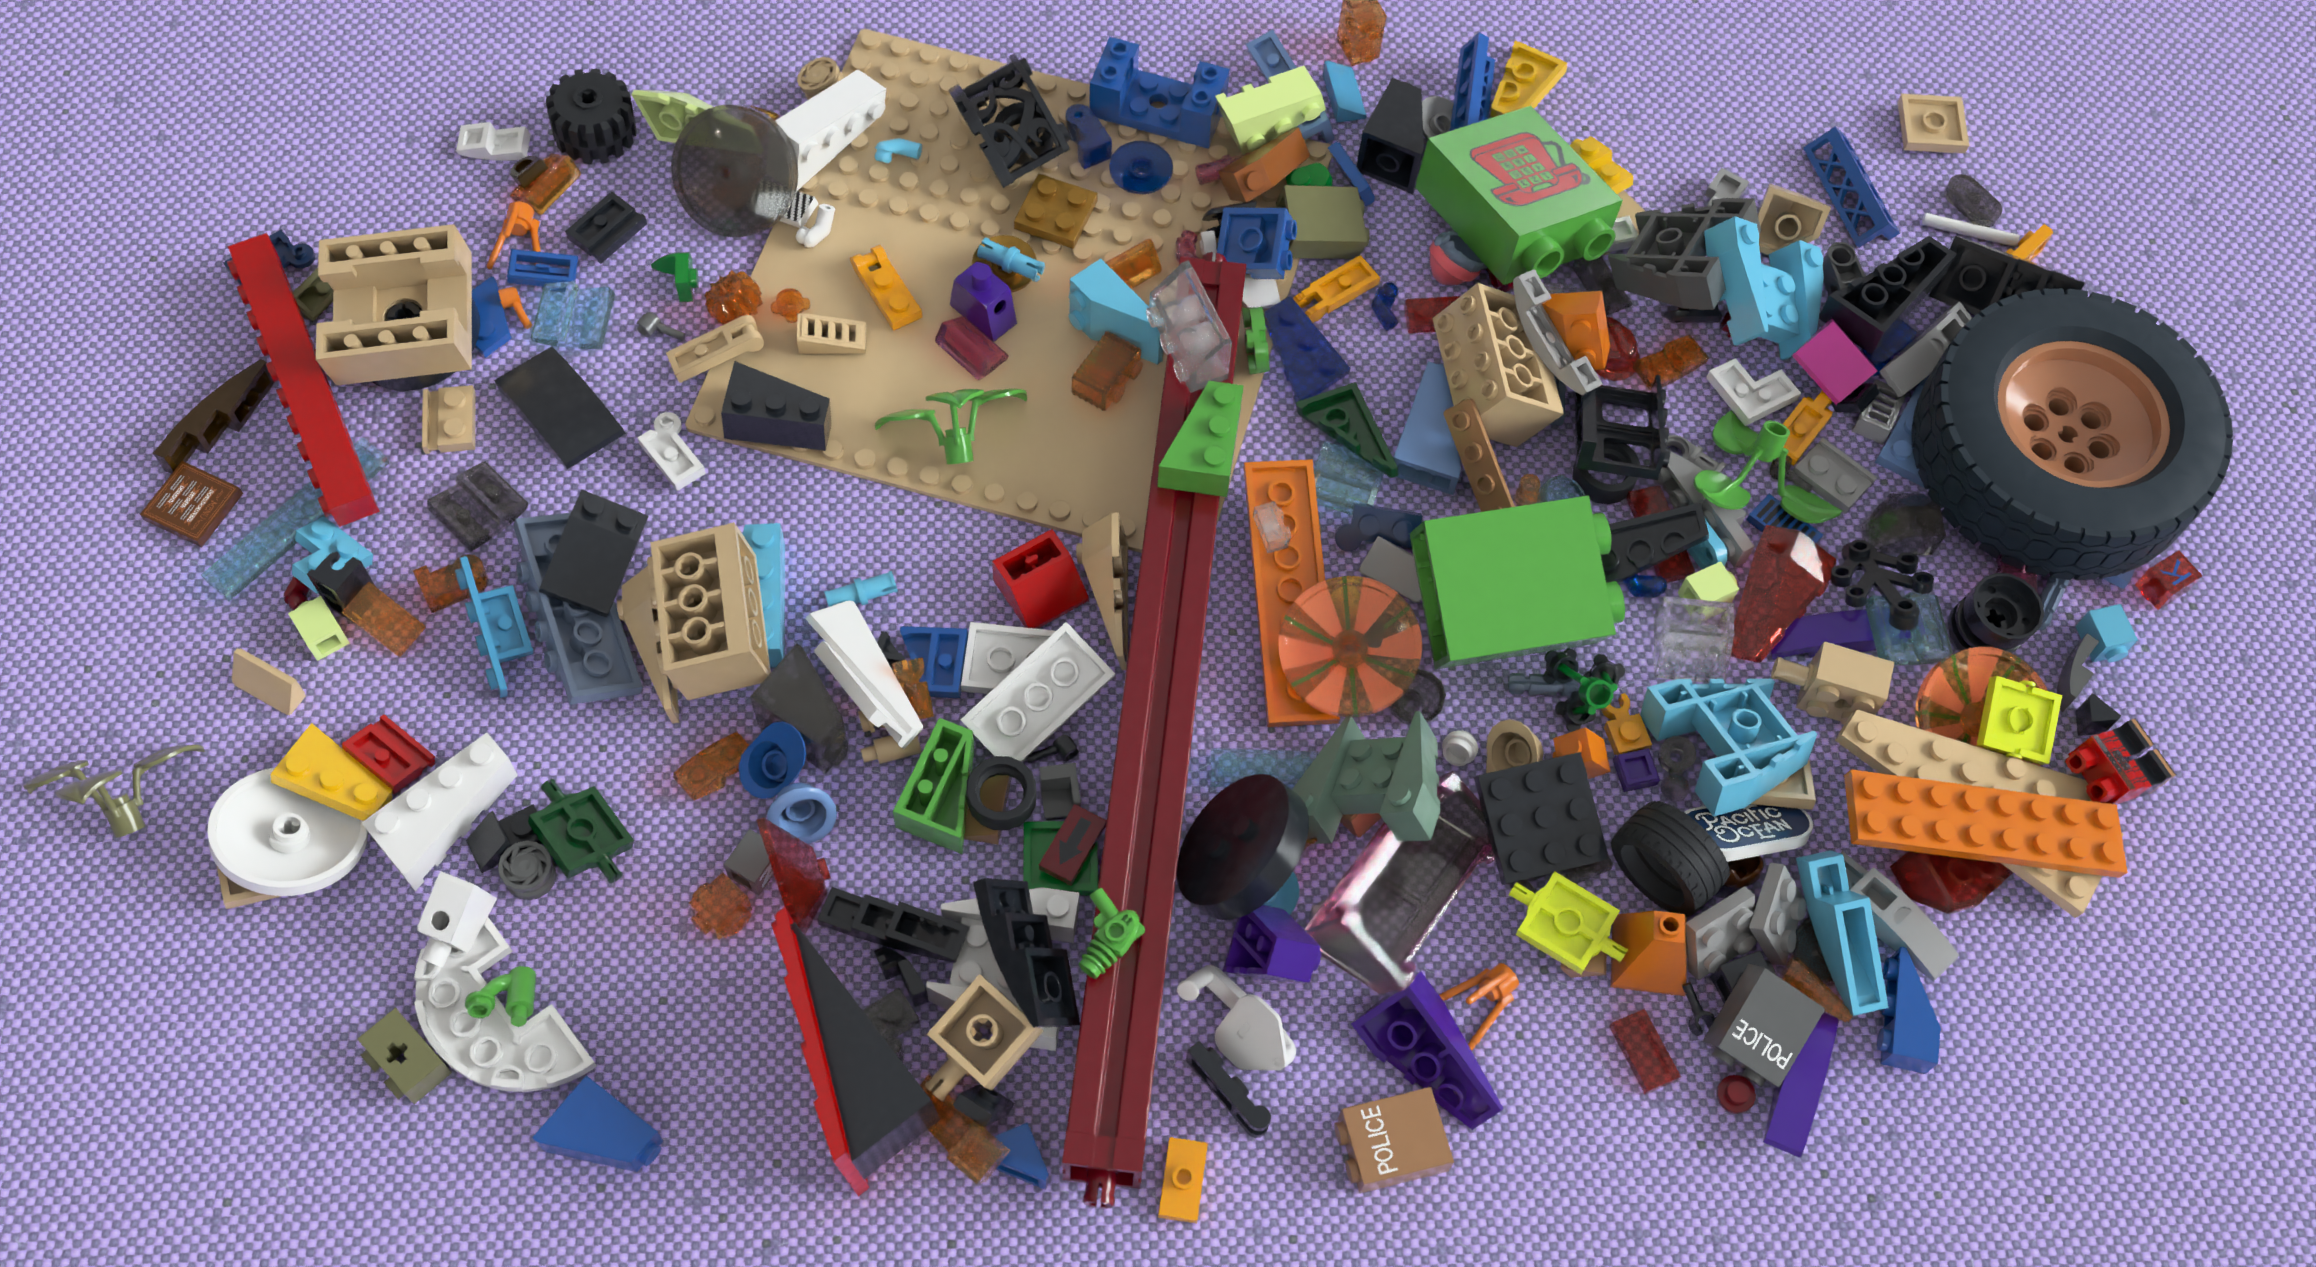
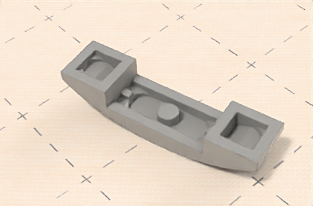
(1546, 340)

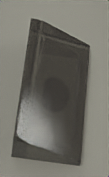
(1597, 276)

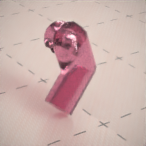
(1185, 245)

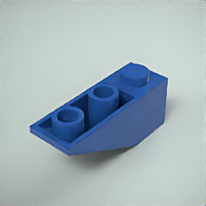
(1910, 1026)

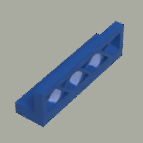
(1473, 83)
(1862, 185)

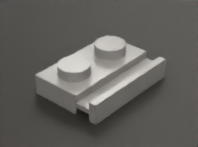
(1834, 475)

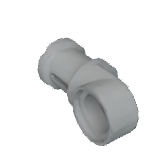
(1695, 454)

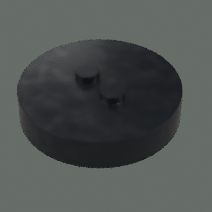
(1242, 847)

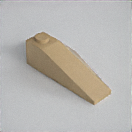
(1106, 565)
(639, 617)

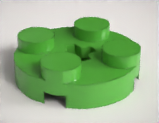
(1256, 340)

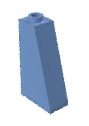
(1426, 445)

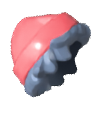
(1453, 260)

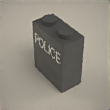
(1762, 1026)

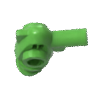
(1113, 937)

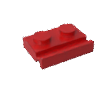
(389, 753)

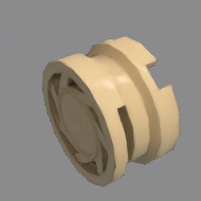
(820, 75)

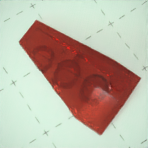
(1780, 585)
(796, 872)
(1947, 881)

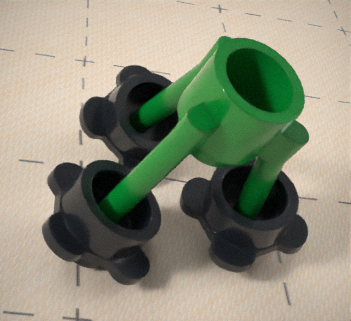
(1595, 687)

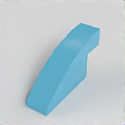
(1843, 931)

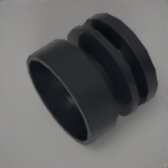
(1996, 614)

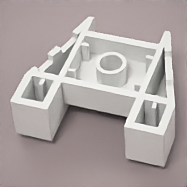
(977, 956)

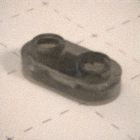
(1973, 200)

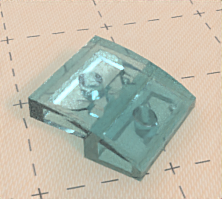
(572, 316)
(1344, 479)
(1919, 646)

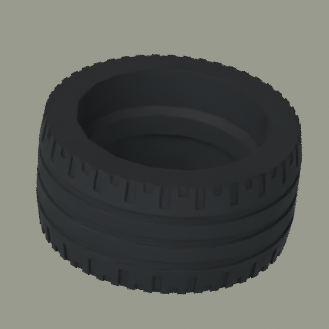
(1670, 858)

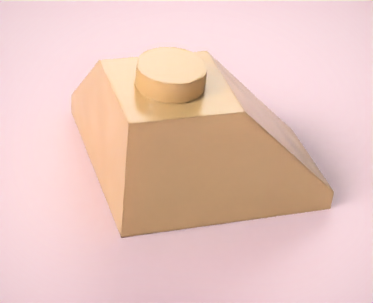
(1789, 218)

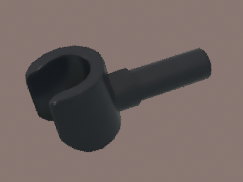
(1062, 745)
(1697, 1011)

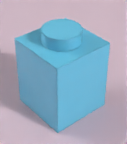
(2111, 629)

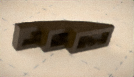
(222, 409)

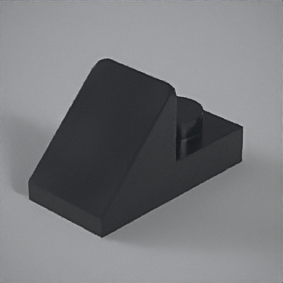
(495, 836)

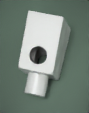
(453, 917)

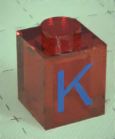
(2168, 580)

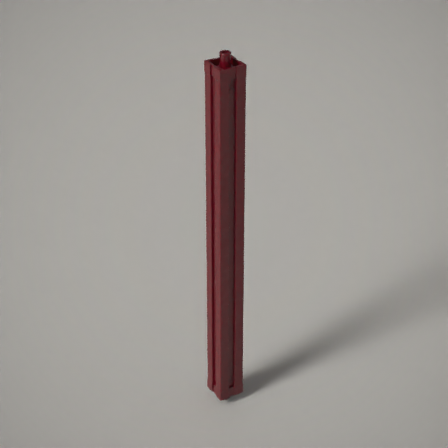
(1148, 797)

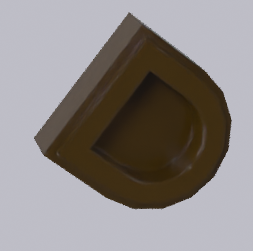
(527, 170)

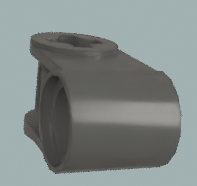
(1840, 267)

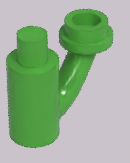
(520, 990)

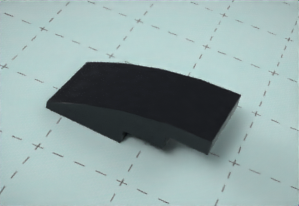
(1987, 275)
(559, 407)
(1025, 954)

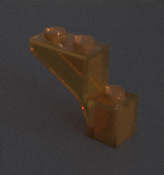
(966, 1141)

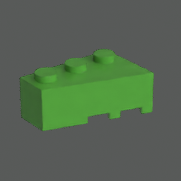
(1205, 445)
(935, 793)

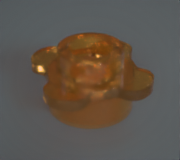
(786, 298)

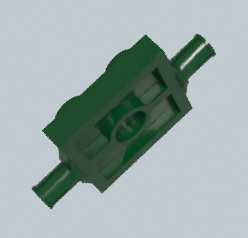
(580, 831)

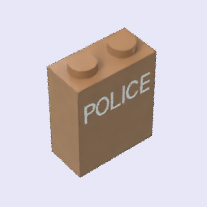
(1393, 1140)

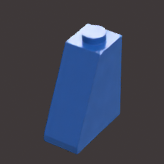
(599, 1130)

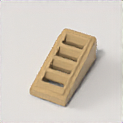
(823, 324)

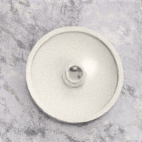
(281, 839)

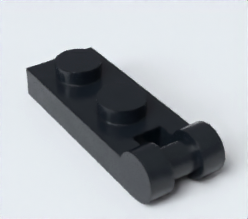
(1228, 1090)

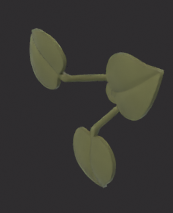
(120, 810)

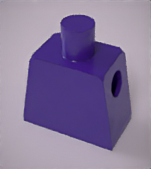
(984, 300)

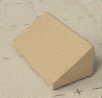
(266, 682)

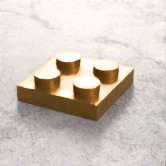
(1055, 211)

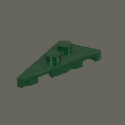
(1348, 420)

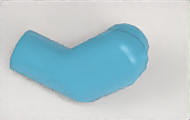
(897, 146)

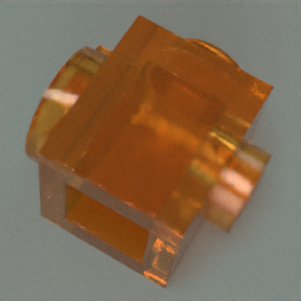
(720, 908)

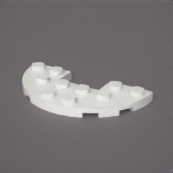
(491, 1048)

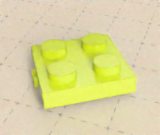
(2019, 720)

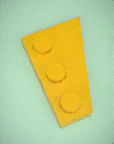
(1526, 79)
(330, 776)

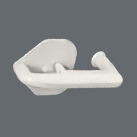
(1251, 1030)

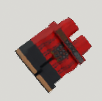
(2112, 765)

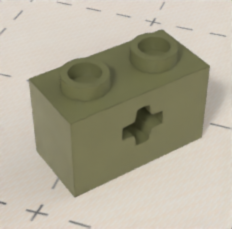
(389, 1040)

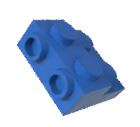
(1258, 239)

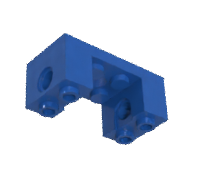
(1125, 96)

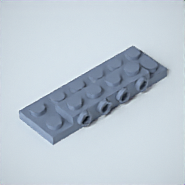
(582, 647)

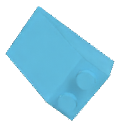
(1106, 303)

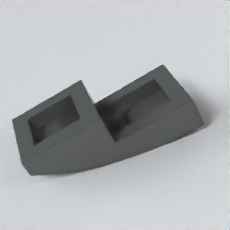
(2073, 674)

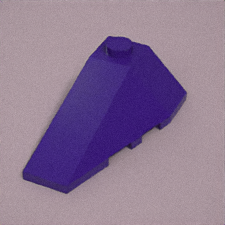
(1424, 1043)

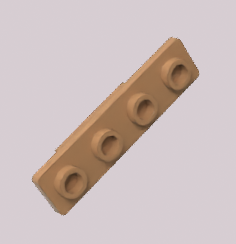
(1478, 456)

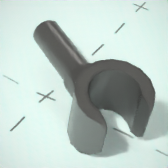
(650, 323)

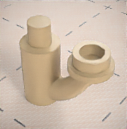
(885, 748)

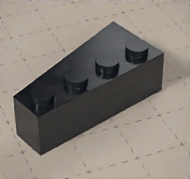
(1883, 299)

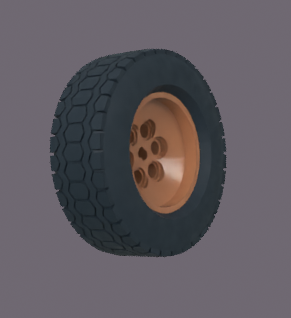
(2071, 434)

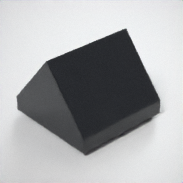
(2095, 716)

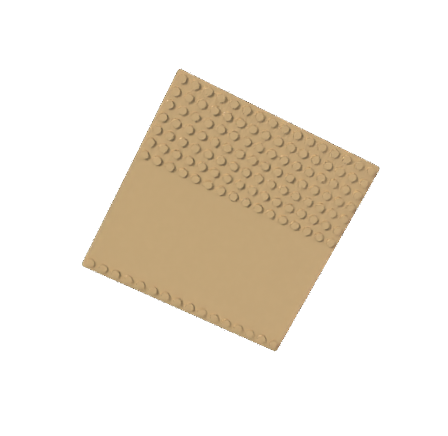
(1033, 459)

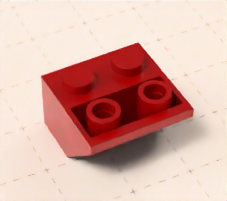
(1039, 580)

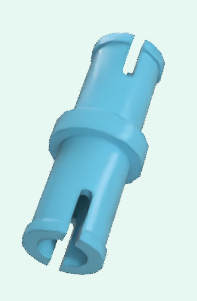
(1010, 259)
(863, 590)

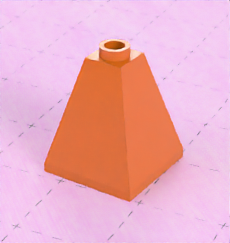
(1655, 952)

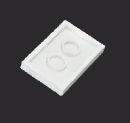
(995, 652)

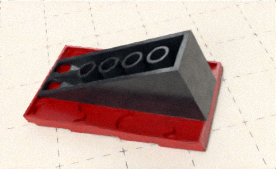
(863, 1089)

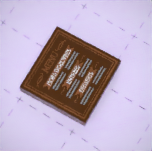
(191, 504)

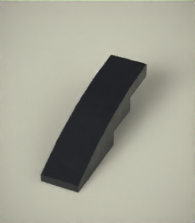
(893, 925)

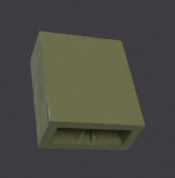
(1327, 221)

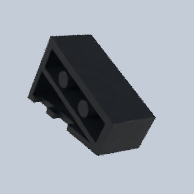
(774, 411)

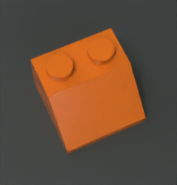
(1581, 324)

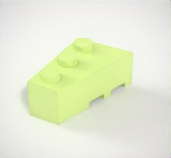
(1270, 109)

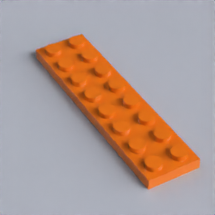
(1284, 575)
(1984, 824)

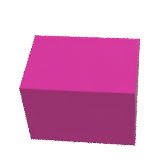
(1834, 362)

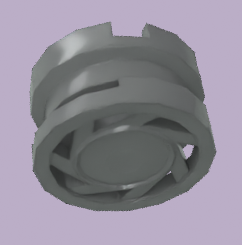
(528, 871)

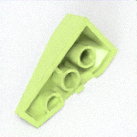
(668, 111)

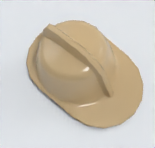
(1511, 745)

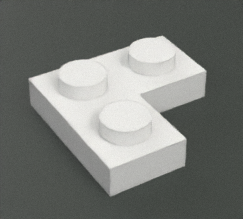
(1749, 398)

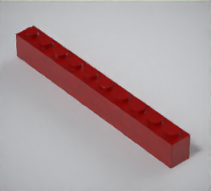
(303, 381)

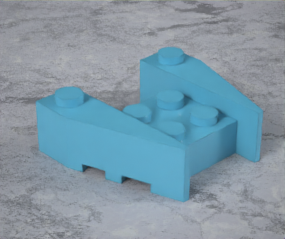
(1764, 300)
(1742, 729)

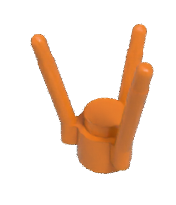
(517, 222)
(1494, 985)

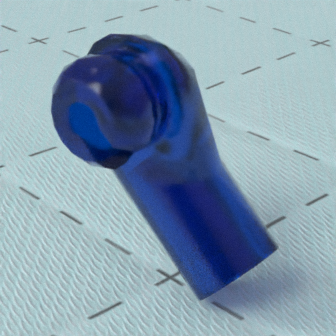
(1382, 304)
(1646, 585)

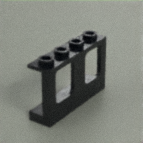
(1593, 430)

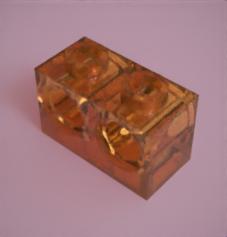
(1361, 30)

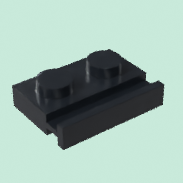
(606, 227)

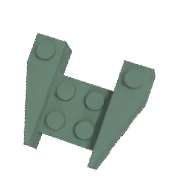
(1374, 776)

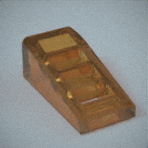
(1805, 981)

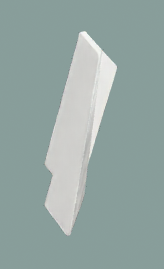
(863, 671)

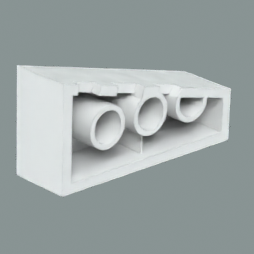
(832, 121)
(439, 808)

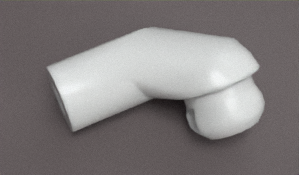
(820, 230)

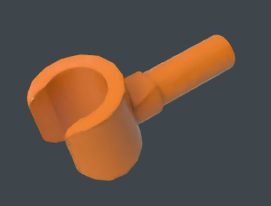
(510, 298)

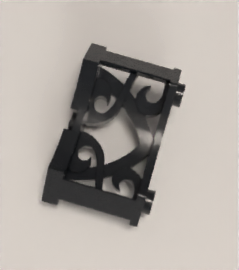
(1006, 84)

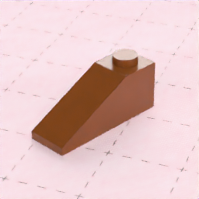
(1264, 166)

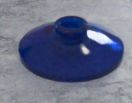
(1141, 158)

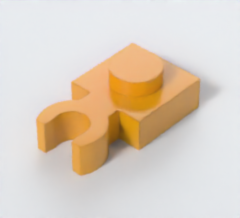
(1625, 731)

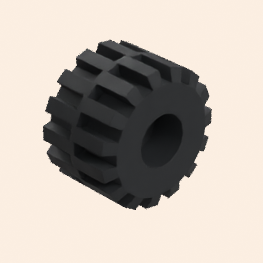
(591, 116)

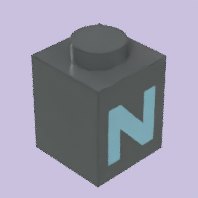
(749, 863)

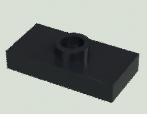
(983, 1105)

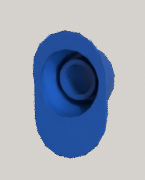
(772, 760)

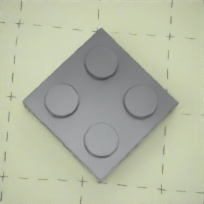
(1777, 914)
(1720, 933)

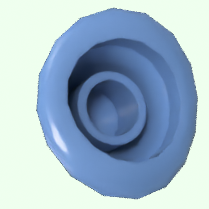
(803, 812)

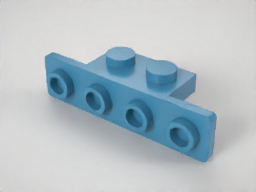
(500, 625)

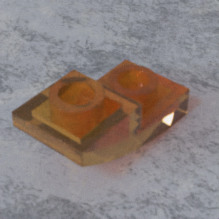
(1672, 362)
(711, 766)

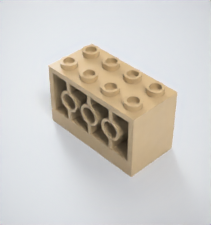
(1496, 365)
(708, 611)

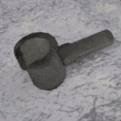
(1789, 475)

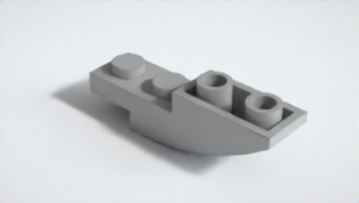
(1923, 353)
(1679, 485)
(1901, 921)

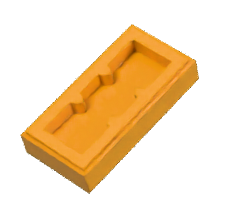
(1183, 1180)

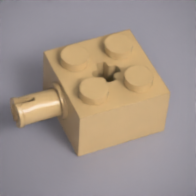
(1838, 682)
(959, 1036)

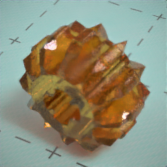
(733, 297)

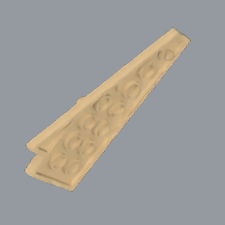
(1916, 753)

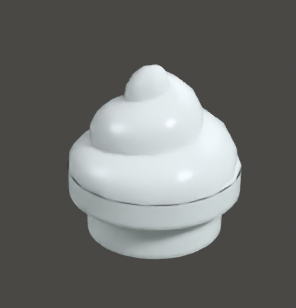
(1459, 748)

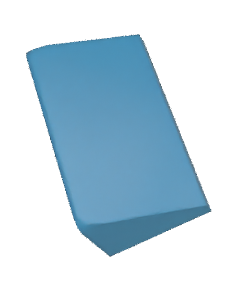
(1343, 92)

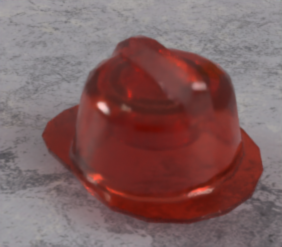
(1622, 352)

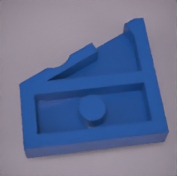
(493, 323)
(942, 655)

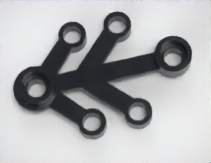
(1864, 556)

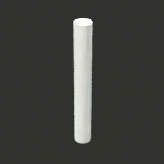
(1970, 229)

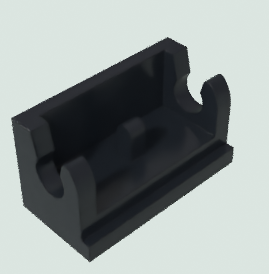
(341, 585)

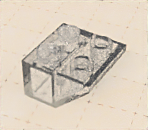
(1693, 639)

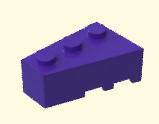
(1272, 947)

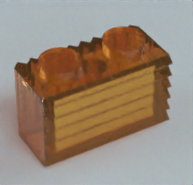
(1106, 371)

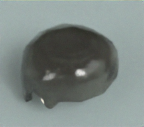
(1423, 695)

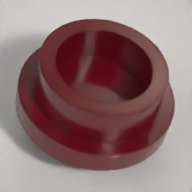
(1736, 1094)

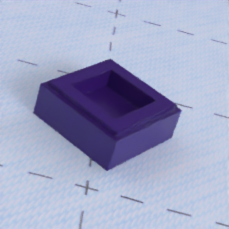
(1636, 770)

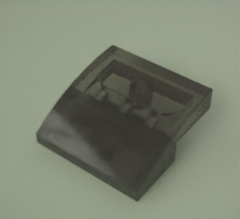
(477, 506)

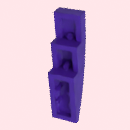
(1842, 628)
(1799, 1093)

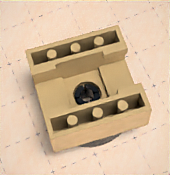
(398, 308)

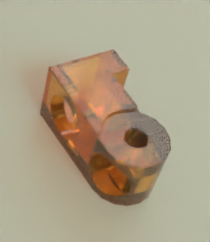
(441, 585)

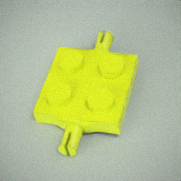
(1567, 922)

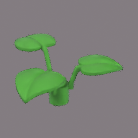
(1736, 439)
(956, 442)

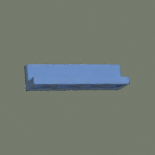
(1272, 60)

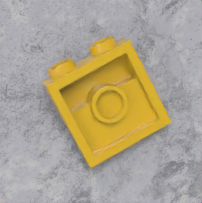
(1600, 160)

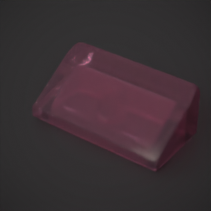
(970, 347)

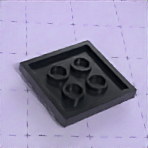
(1541, 818)

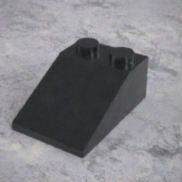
(593, 553)

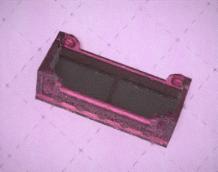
(1401, 891)

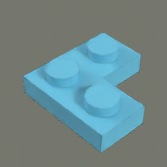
(321, 539)

